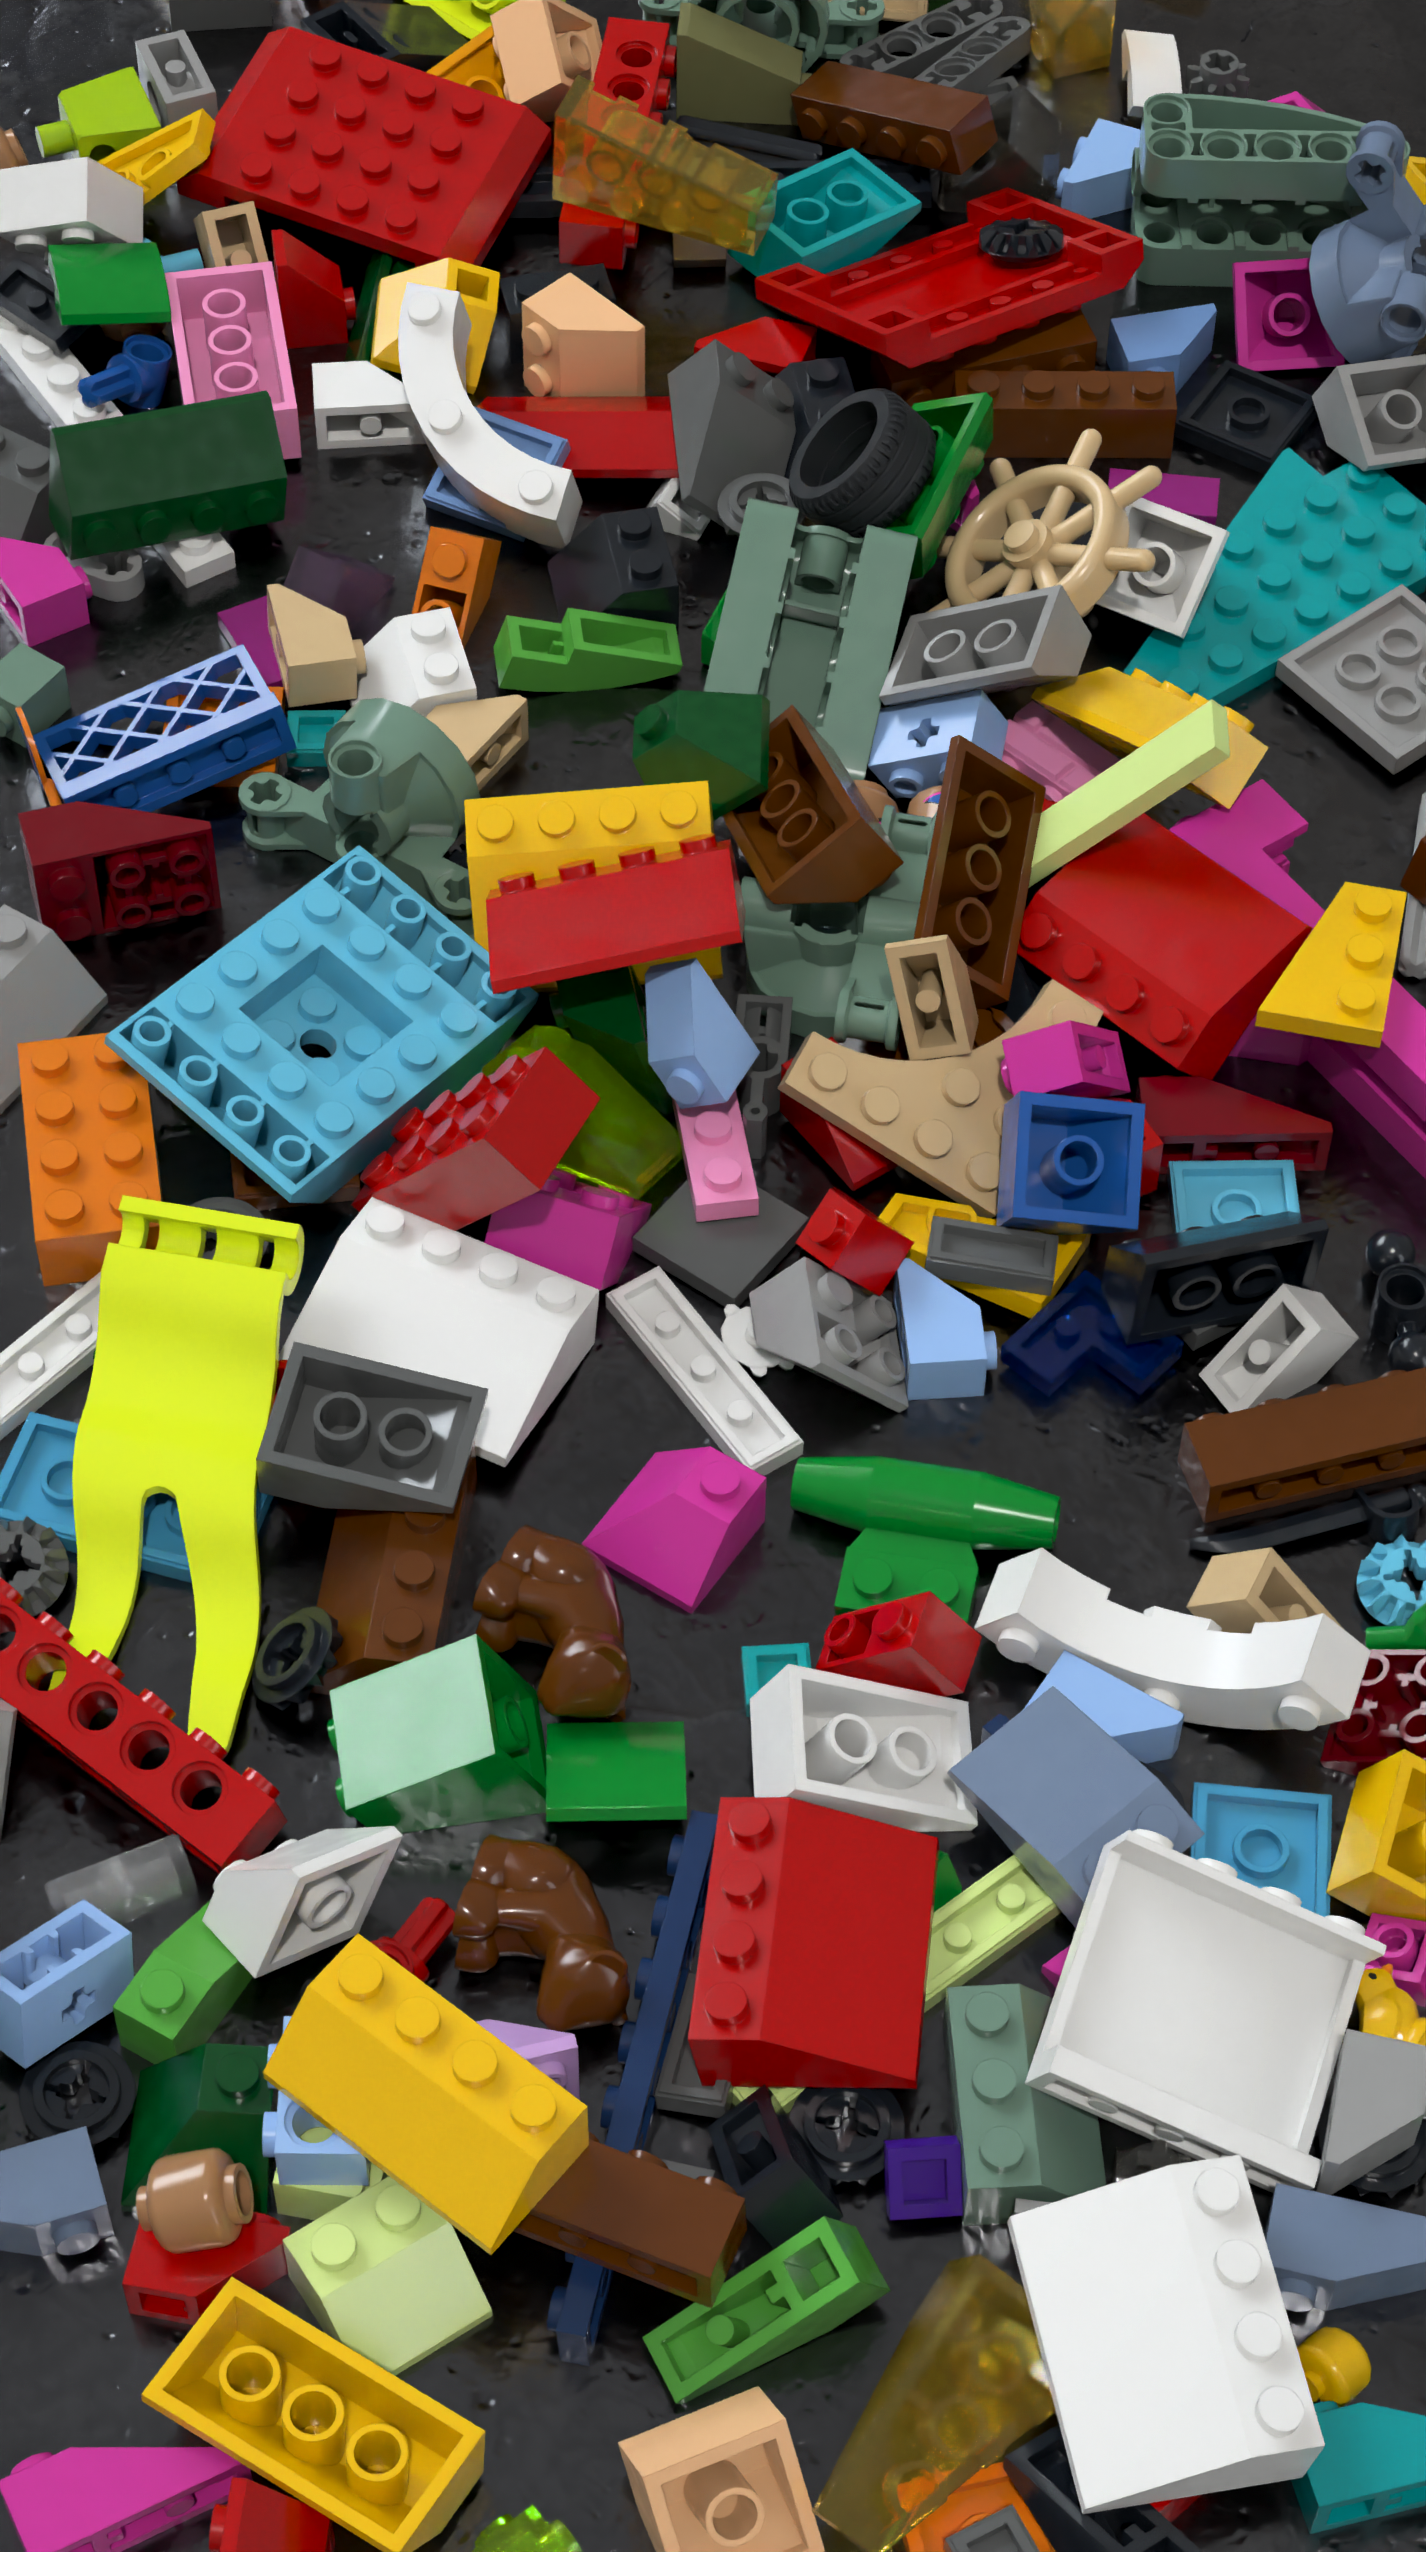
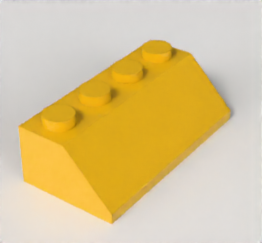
(1132, 709)
(427, 2094)
(319, 2420)

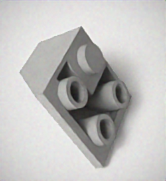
(831, 1331)

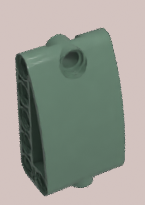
(1236, 184)
(813, 623)

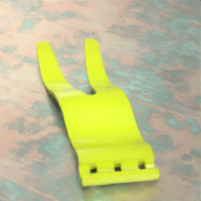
(182, 1413)

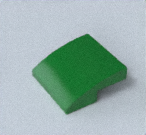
(109, 283)
(615, 1771)

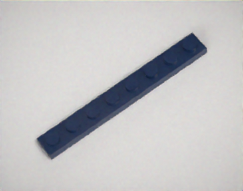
(630, 2108)

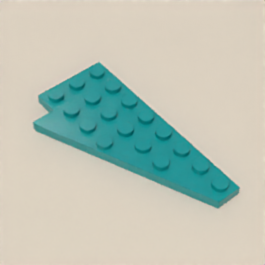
(1291, 568)

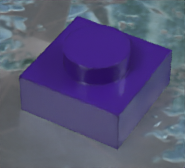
(923, 2177)

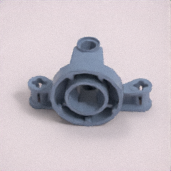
(1373, 266)

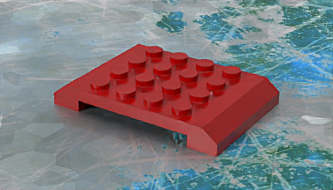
(370, 150)
(948, 292)

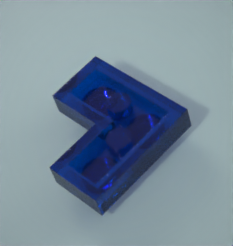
(1081, 1328)

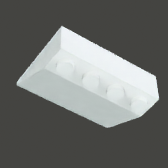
(454, 1311)
(1166, 2337)

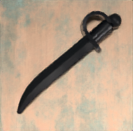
(1382, 1514)

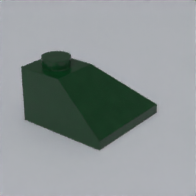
(706, 739)
(611, 1017)
(203, 2102)

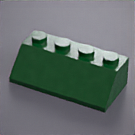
(166, 475)

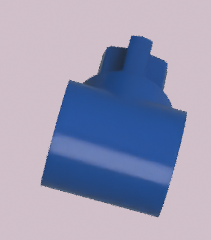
(133, 376)

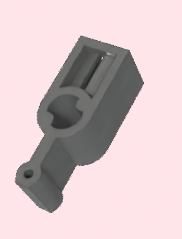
(758, 1088)

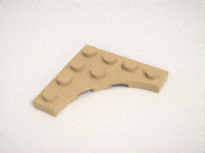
(932, 1114)

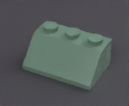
(1010, 2133)

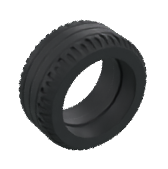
(863, 463)

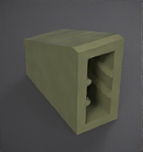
(733, 71)

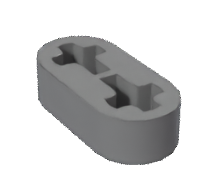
(111, 575)

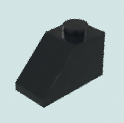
(772, 2168)

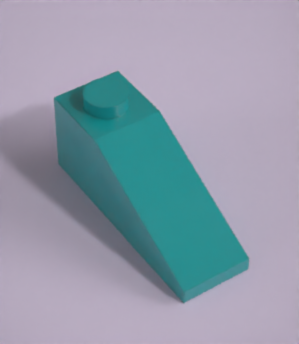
(1366, 2469)

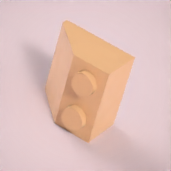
(544, 51)
(580, 344)
(722, 2481)

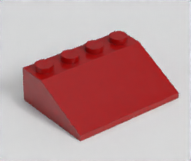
(613, 913)
(1162, 942)
(812, 1948)

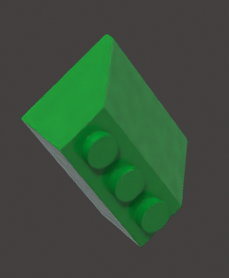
(962, 438)

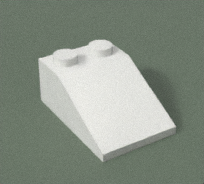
(862, 1749)

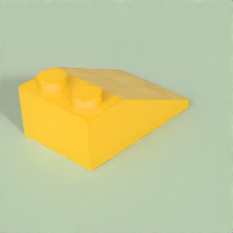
(1384, 1841)

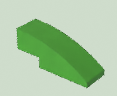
(584, 652)

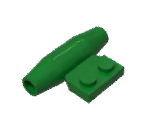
(919, 1525)

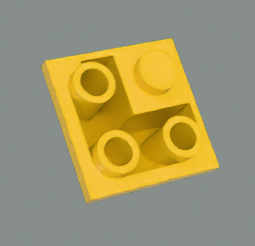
(480, 296)

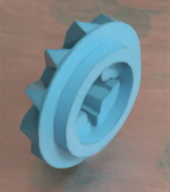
(1379, 1580)

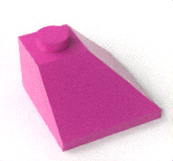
(1279, 318)
(681, 1523)

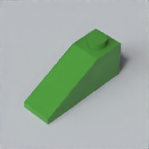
(179, 1993)
(768, 2309)

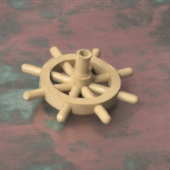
(1040, 550)

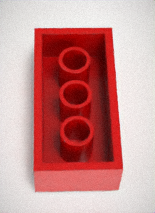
(482, 1143)

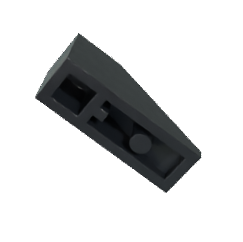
(1047, 2487)

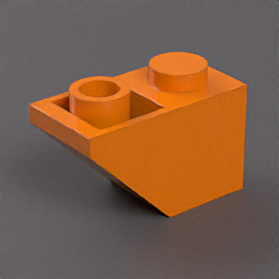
(457, 575)

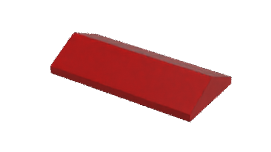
(604, 432)

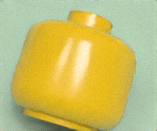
(1334, 2365)

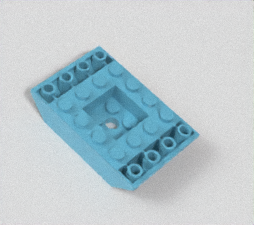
(336, 966)

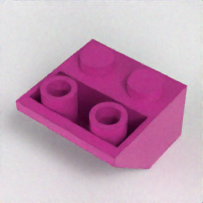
(571, 1229)

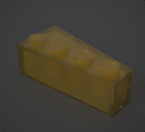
(657, 173)

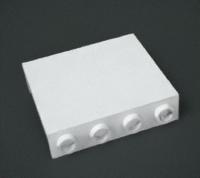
(1202, 2009)

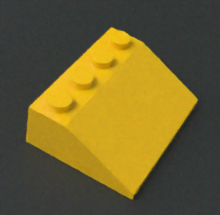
(564, 827)

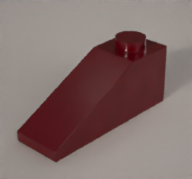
(1221, 1123)

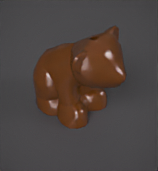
(565, 1600)
(543, 1907)

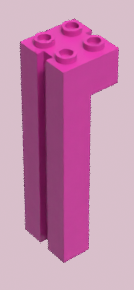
(1380, 1082)

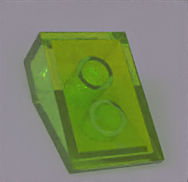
(624, 1138)

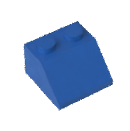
(1070, 1164)

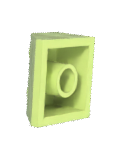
(386, 2277)

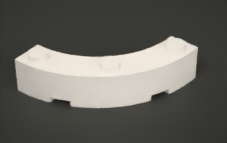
(485, 469)
(1260, 1680)

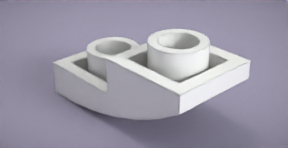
(1149, 67)

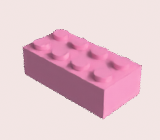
(233, 340)

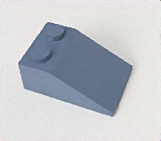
(1064, 1791)

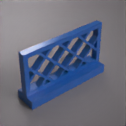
(179, 759)

